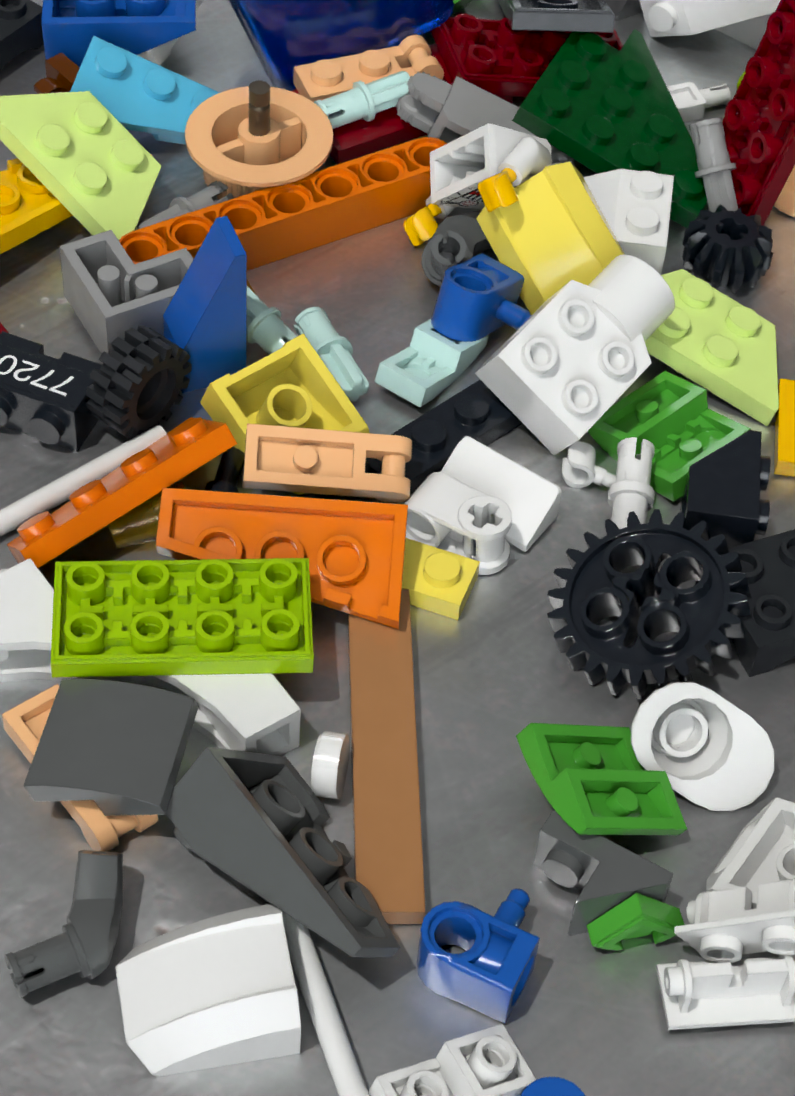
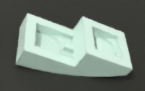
(427, 365)

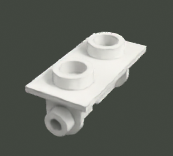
(727, 927)
(728, 992)

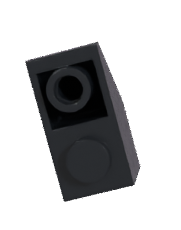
(727, 490)

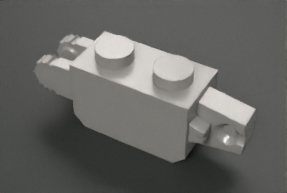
(458, 109)

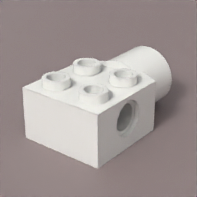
(580, 351)

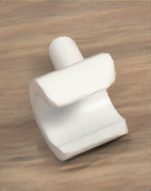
(580, 467)

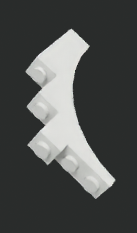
(233, 709)

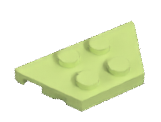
(81, 157)
(719, 346)

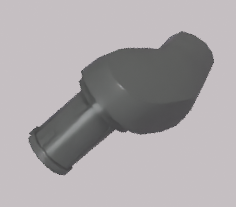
(453, 243)
(90, 928)

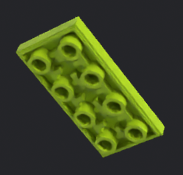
(181, 617)

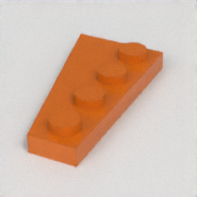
(121, 490)
(350, 545)

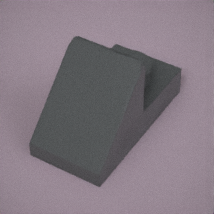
(597, 868)

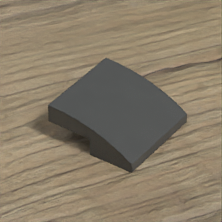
(112, 746)

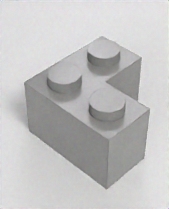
(114, 292)

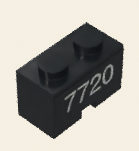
(45, 393)

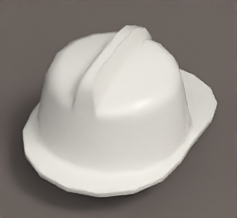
(704, 745)

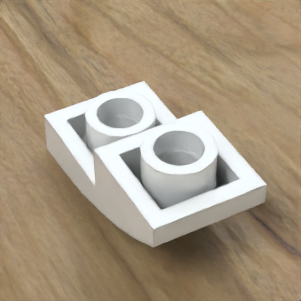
(465, 1066)

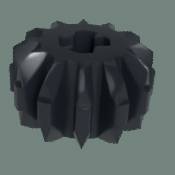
(727, 248)

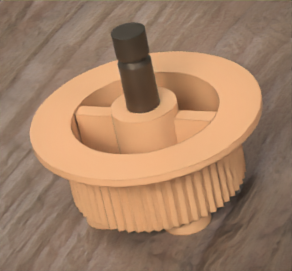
(257, 138)

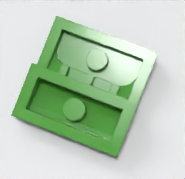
(675, 420)
(598, 782)

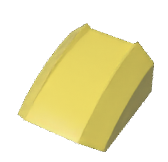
(551, 233)
(282, 390)

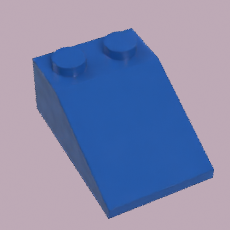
(124, 23)

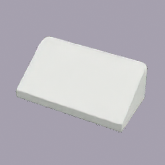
(529, 496)

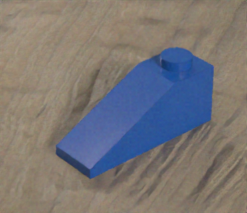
(211, 308)

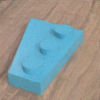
(139, 91)

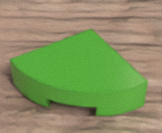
(634, 919)

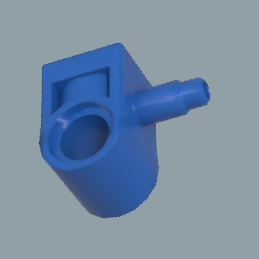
(478, 300)
(495, 960)

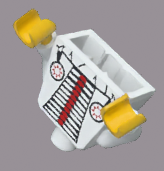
(478, 173)

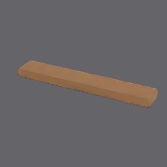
(386, 766)

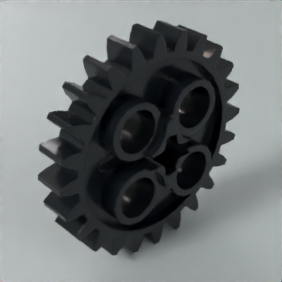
(699, 615)

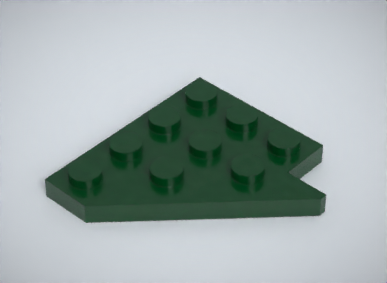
(614, 115)

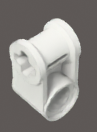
(457, 517)

